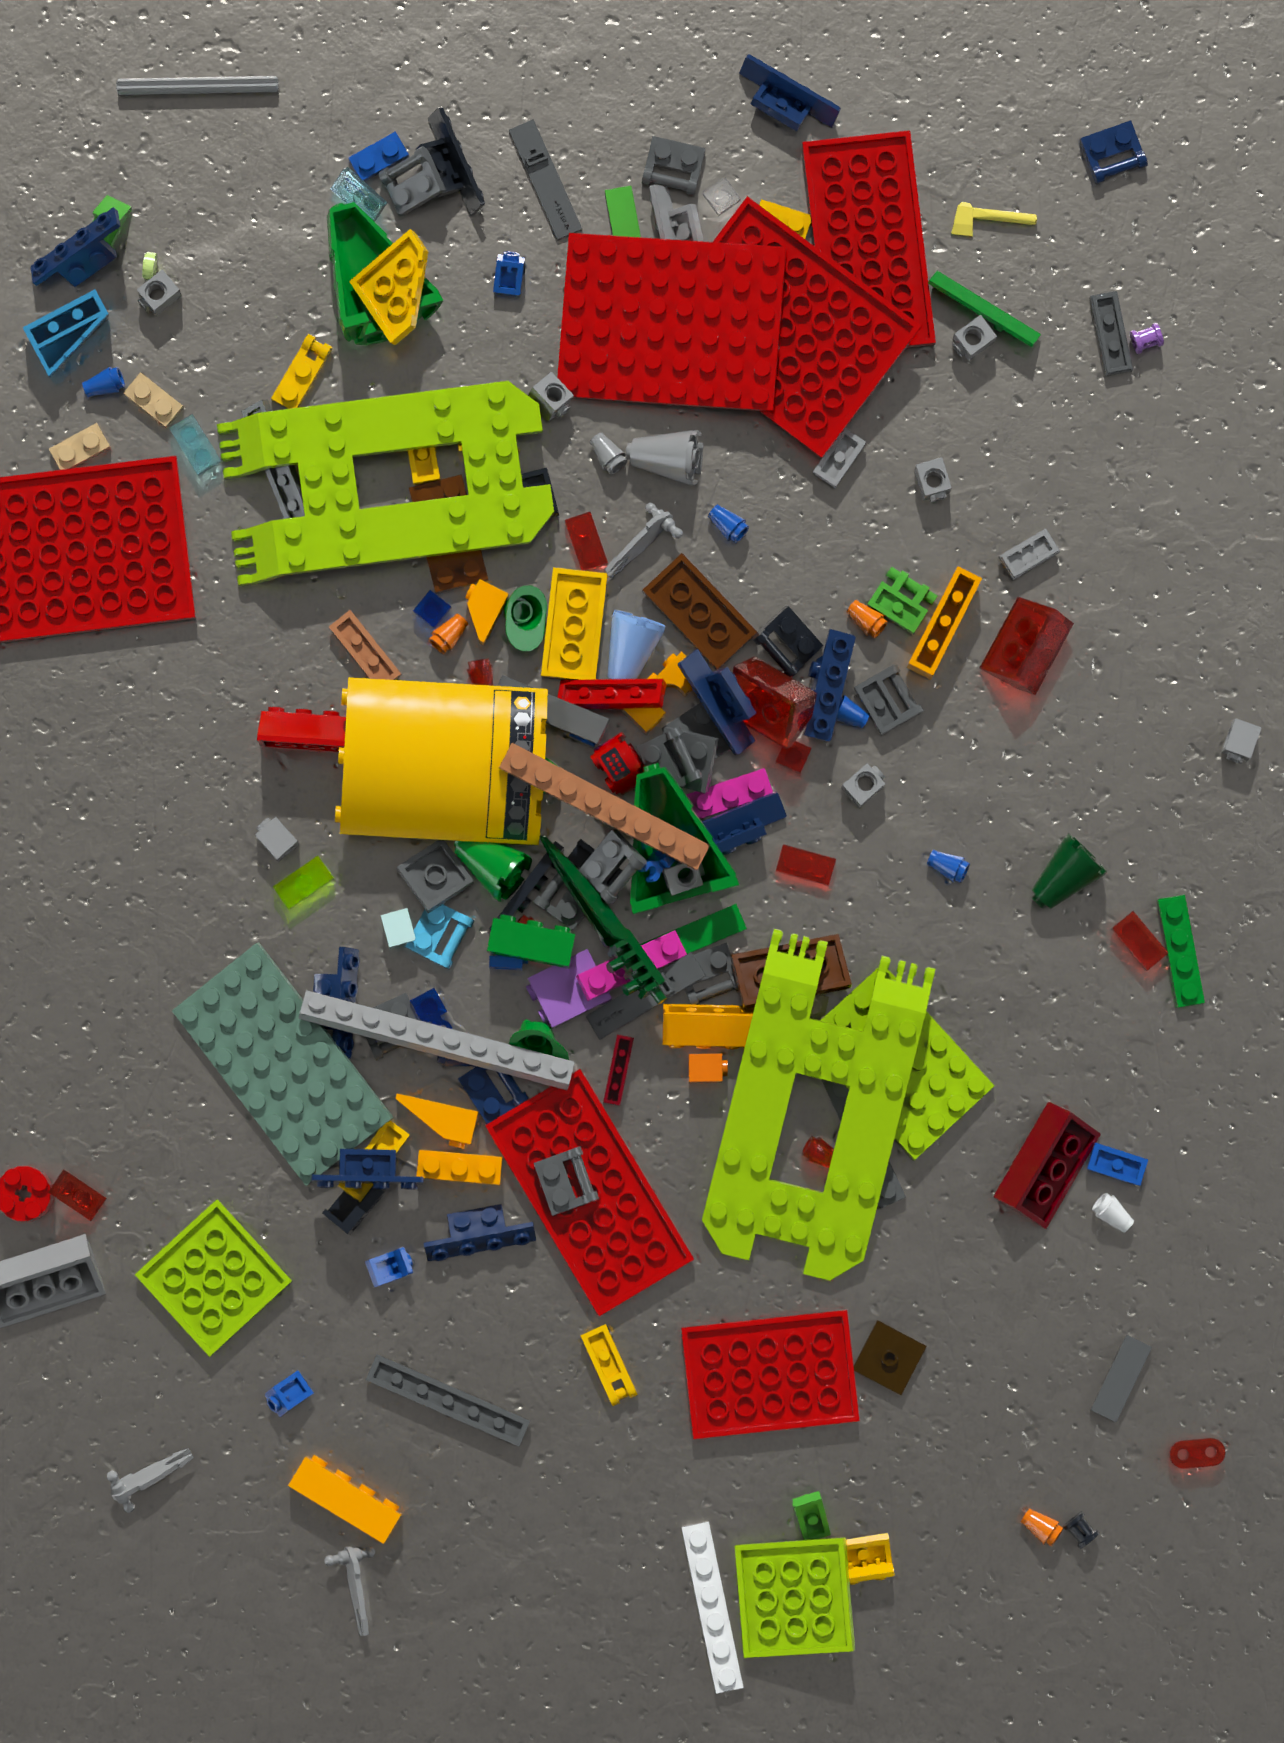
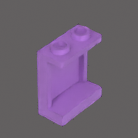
(561, 992)

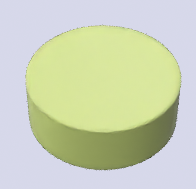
(149, 265)

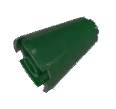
(1066, 873)

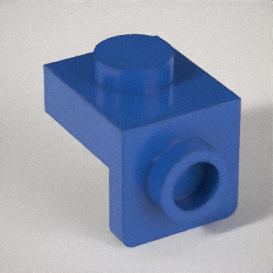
(389, 1267)

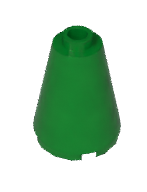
(494, 866)

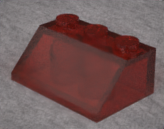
(1027, 645)
(779, 701)

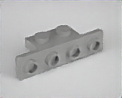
(677, 223)

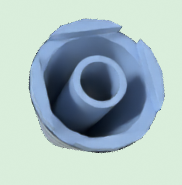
(631, 644)

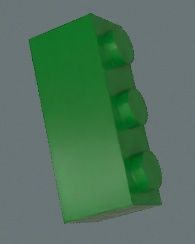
(531, 941)

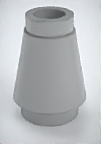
(609, 455)

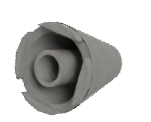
(668, 455)

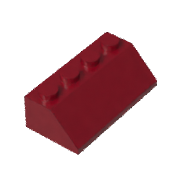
(1047, 1165)

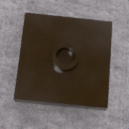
(889, 1357)

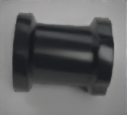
(1090, 1534)

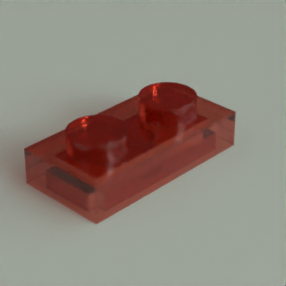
(586, 542)
(805, 865)
(1139, 941)
(77, 1195)

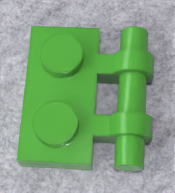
(898, 607)

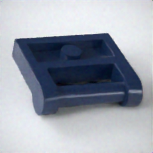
(1109, 144)
(486, 1095)

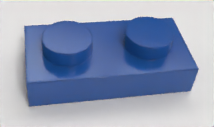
(378, 156)
(1117, 1164)

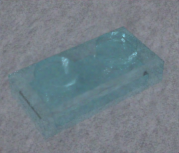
(354, 189)
(195, 444)

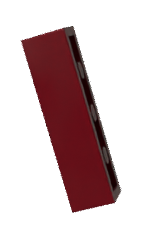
(618, 1070)

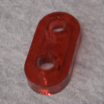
(1196, 1453)

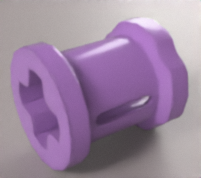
(1146, 338)

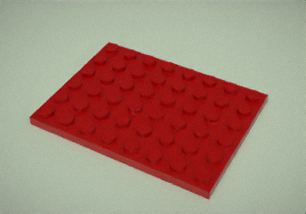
(671, 321)
(833, 333)
(93, 549)

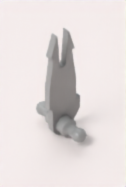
(660, 521)
(123, 1489)
(351, 1558)

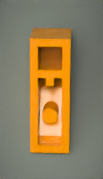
(446, 1120)

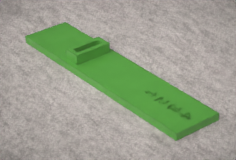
(622, 212)

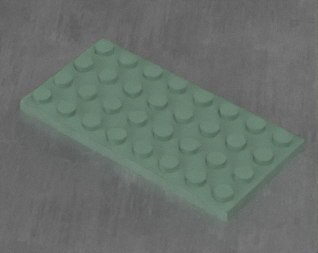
(281, 1065)

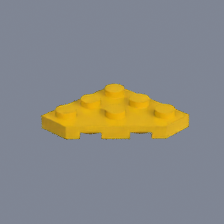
(394, 286)

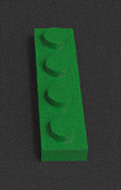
(1181, 951)

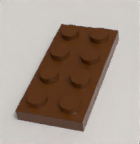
(455, 569)
(699, 611)
(750, 967)

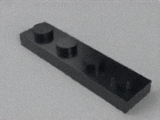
(535, 880)

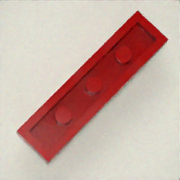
(613, 693)

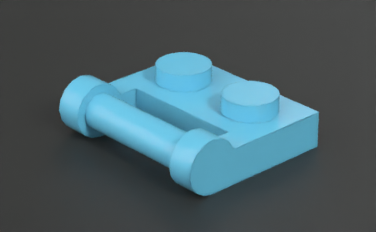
(430, 931)

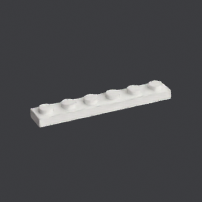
(712, 1607)

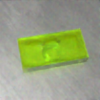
(303, 882)

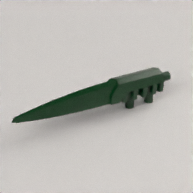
(612, 932)

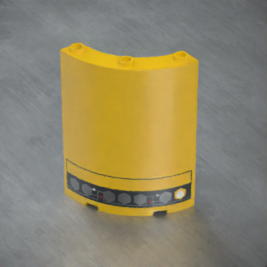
(429, 761)

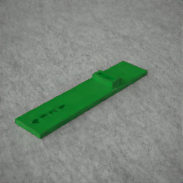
(1001, 319)
(709, 929)

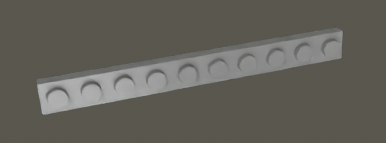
(436, 1040)

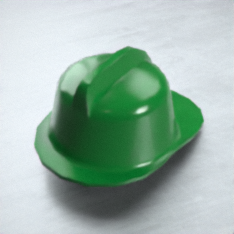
(525, 617)
(538, 1038)

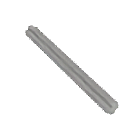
(197, 85)

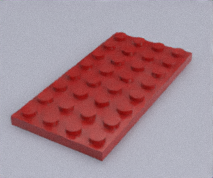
(871, 218)
(612, 1242)

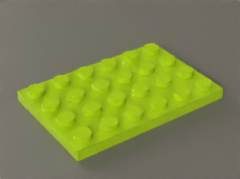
(941, 1081)

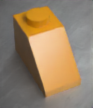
(485, 607)

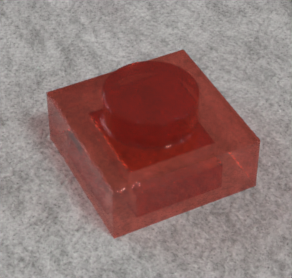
(794, 757)

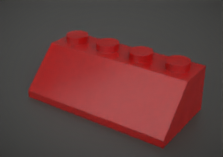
(301, 730)

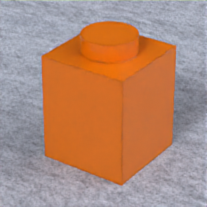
(707, 1068)

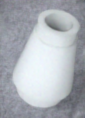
(1112, 1212)

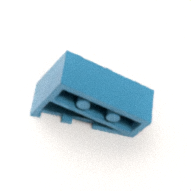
(65, 330)

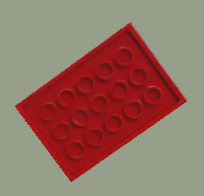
(770, 1374)

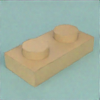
(153, 400)
(80, 448)

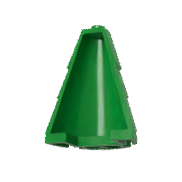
(353, 245)
(663, 798)

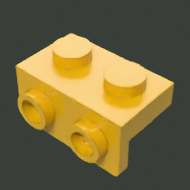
(869, 1558)

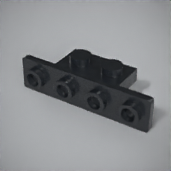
(451, 162)

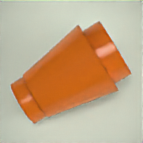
(867, 619)
(448, 634)
(1042, 1527)

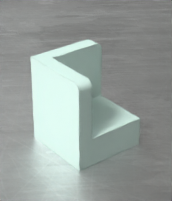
(398, 928)

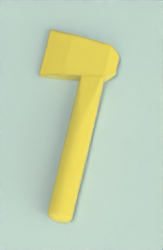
(966, 213)

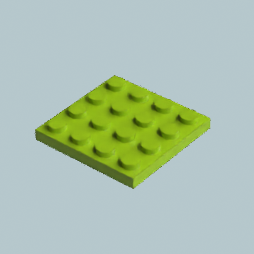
(213, 1277)
(794, 1597)

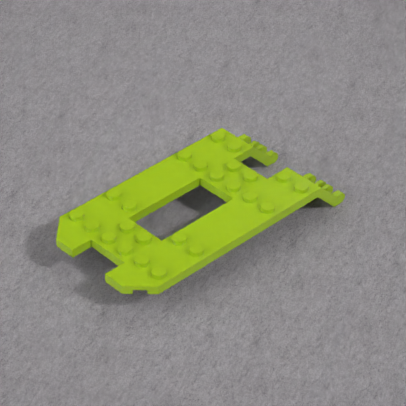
(342, 534)
(789, 1042)

